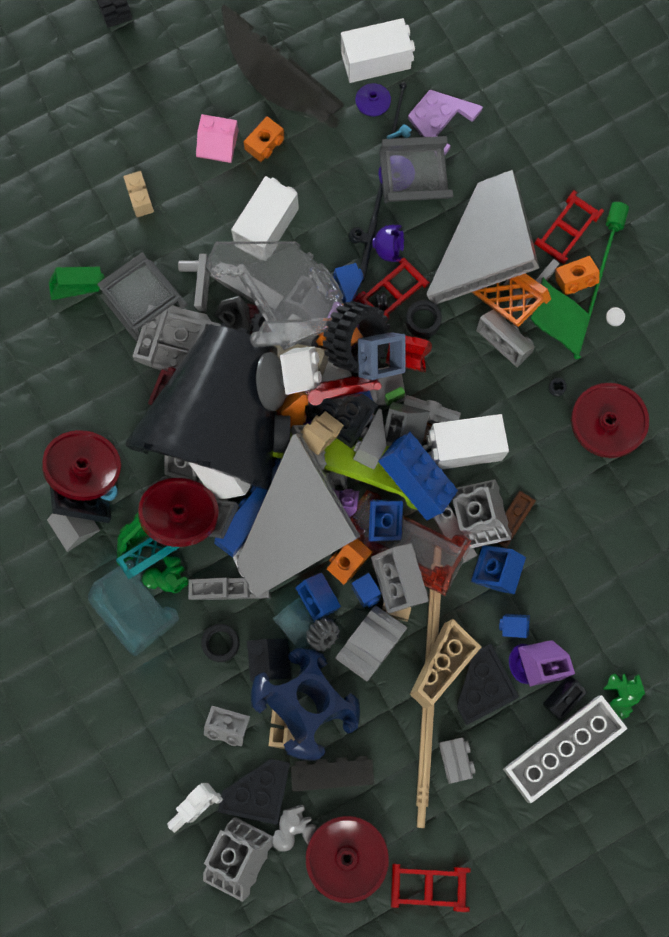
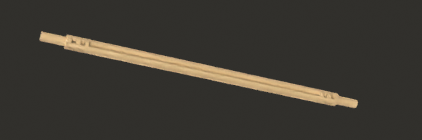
(427, 716)

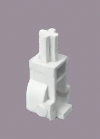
(194, 806)

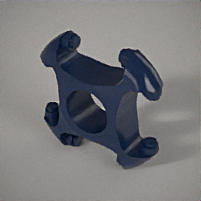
(298, 720)

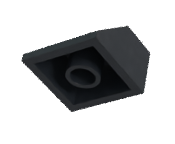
(269, 657)

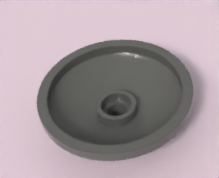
(270, 381)

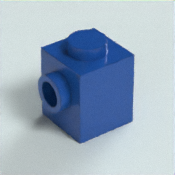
(515, 625)

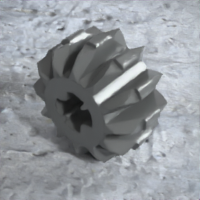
(322, 634)

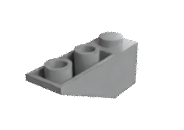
(373, 444)

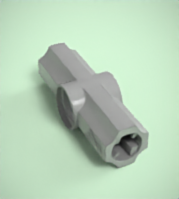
(437, 412)

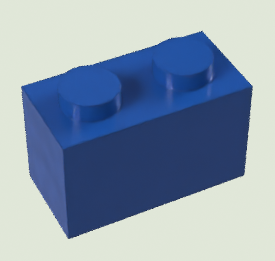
(366, 591)
(318, 596)

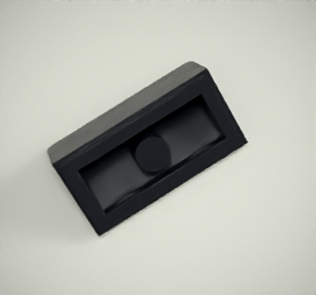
(565, 698)

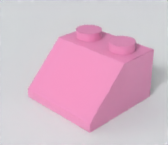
(216, 138)

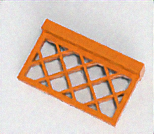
(525, 282)

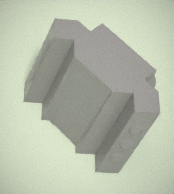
(481, 513)
(371, 643)
(237, 858)

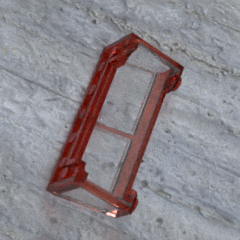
(436, 554)

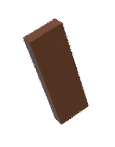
(516, 514)

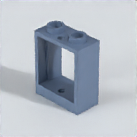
(369, 348)

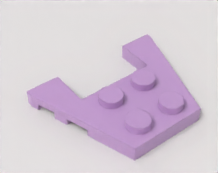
(437, 110)

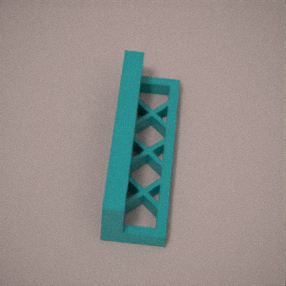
(147, 561)

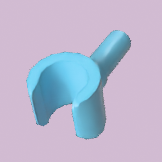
(404, 131)

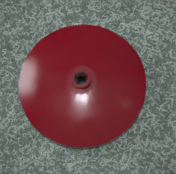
(616, 405)
(81, 465)
(178, 512)
(353, 879)

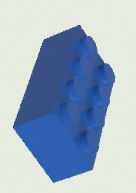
(418, 476)

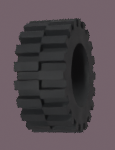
(115, 12)
(341, 329)

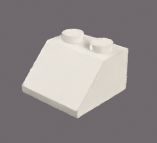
(300, 369)

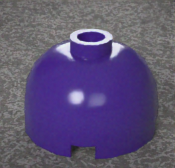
(389, 243)

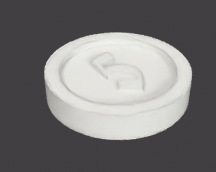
(615, 316)

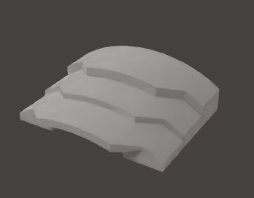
(170, 337)

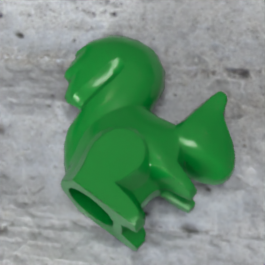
(169, 579)
(629, 693)

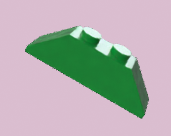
(130, 537)

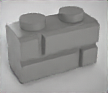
(456, 760)

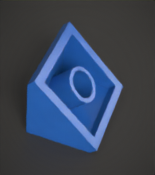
(385, 520)

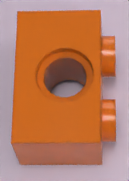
(265, 130)
(577, 275)
(342, 567)

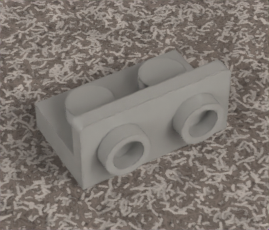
(226, 726)

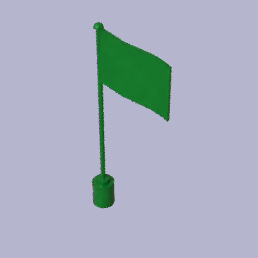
(563, 316)

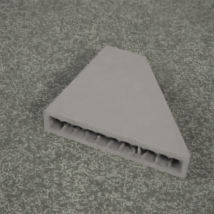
(489, 242)
(295, 524)

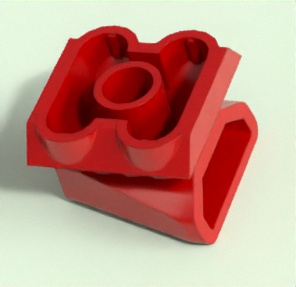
(415, 353)

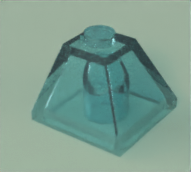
(294, 622)

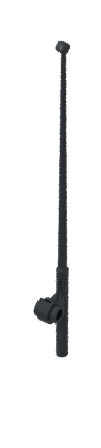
(367, 238)

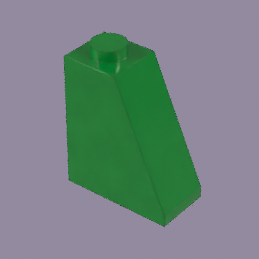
(74, 281)

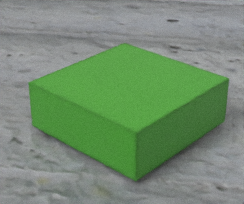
(394, 396)

